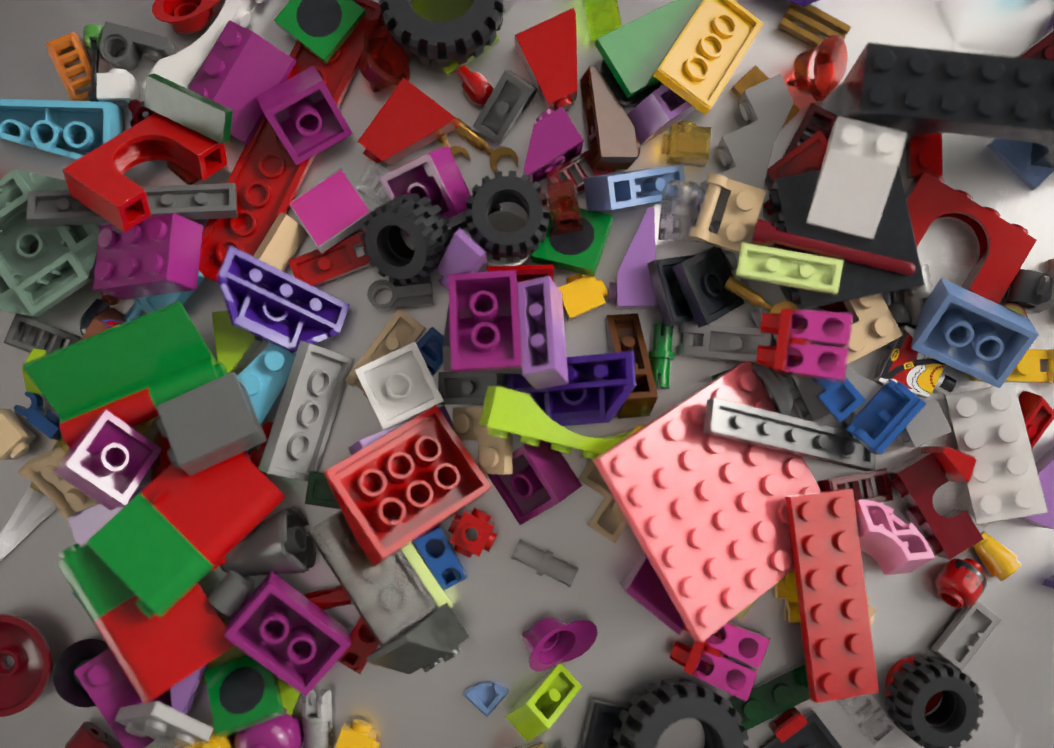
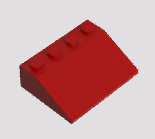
(405, 484)

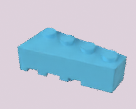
(60, 126)
(266, 381)

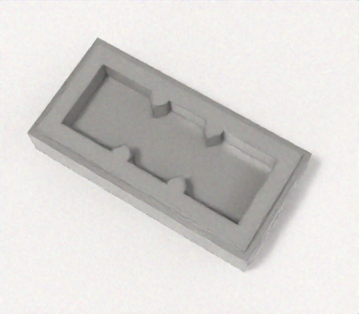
(965, 635)

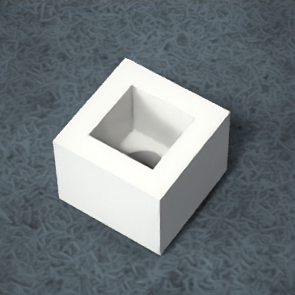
(117, 87)

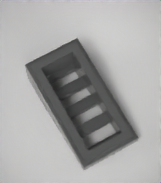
(18, 326)

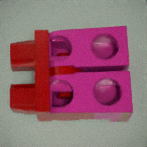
(796, 342)
(711, 663)

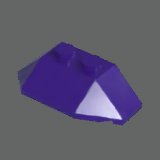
(277, 304)
(594, 390)

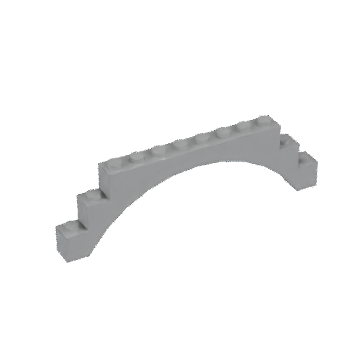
(748, 156)

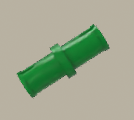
(661, 354)

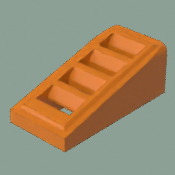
(68, 50)

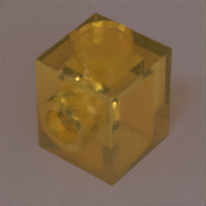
(687, 144)

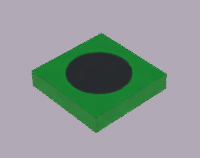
(320, 24)
(576, 250)
(242, 695)

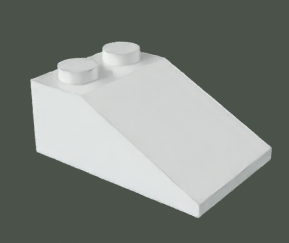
(856, 177)

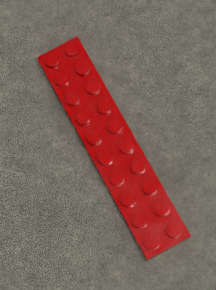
(265, 171)

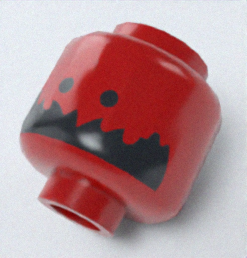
(961, 582)

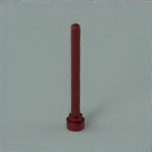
(767, 234)

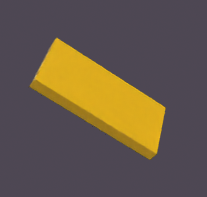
(708, 52)

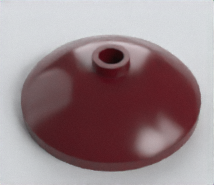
(32, 664)

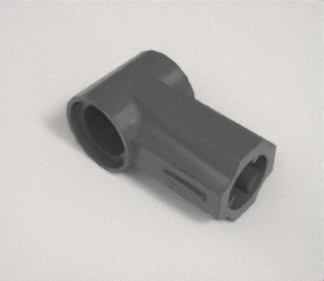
(402, 295)
(231, 593)

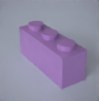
(542, 333)

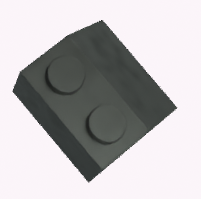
(423, 643)

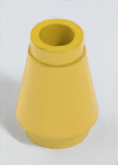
(996, 557)

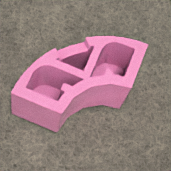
(889, 540)

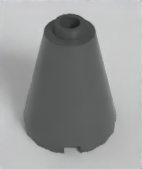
(274, 546)

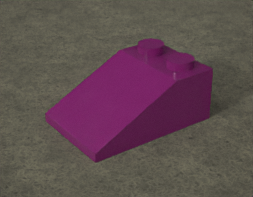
(484, 321)
(112, 690)

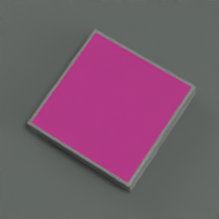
(331, 210)

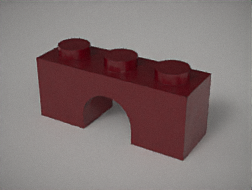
(916, 484)

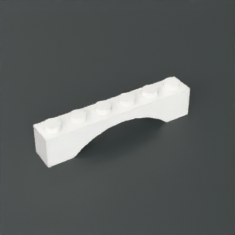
(185, 64)

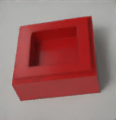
(787, 724)

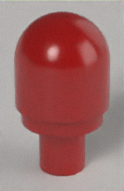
(475, 85)

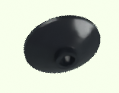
(72, 658)

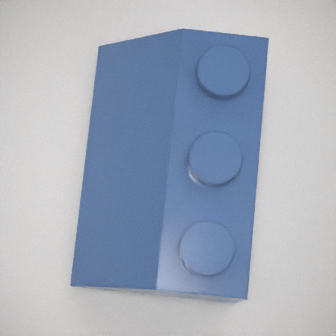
(972, 333)

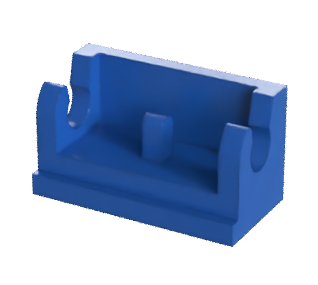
(885, 416)

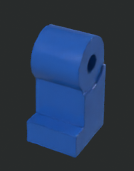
(441, 557)

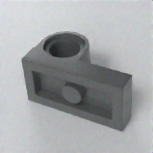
(135, 44)
(504, 105)
(1032, 290)
(467, 387)

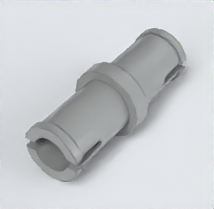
(544, 563)

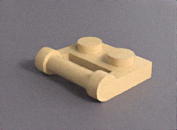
(738, 216)
(58, 490)

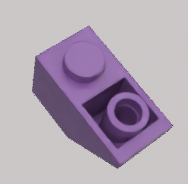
(658, 113)

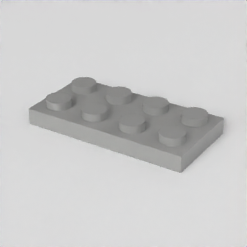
(306, 412)

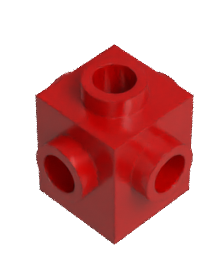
(481, 522)

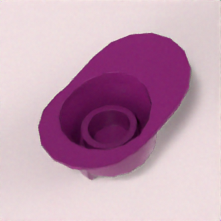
(556, 642)

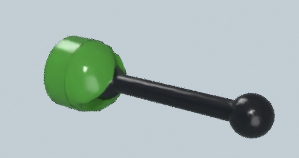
(92, 36)

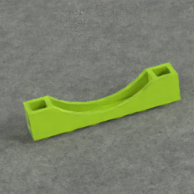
(517, 413)

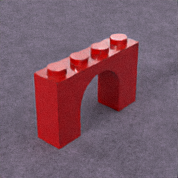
(99, 175)
(1000, 245)

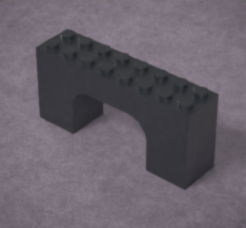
(953, 94)

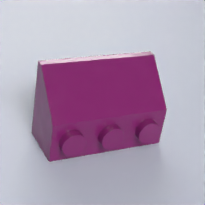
(238, 72)

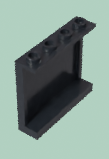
(893, 239)

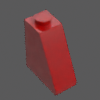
(551, 59)
(405, 125)

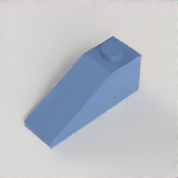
(629, 187)

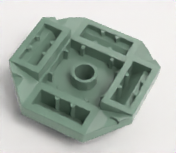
(64, 254)

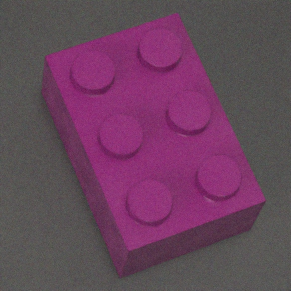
(149, 258)
(288, 634)

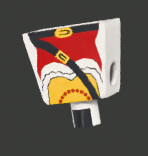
(912, 368)

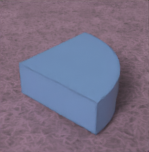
(486, 695)

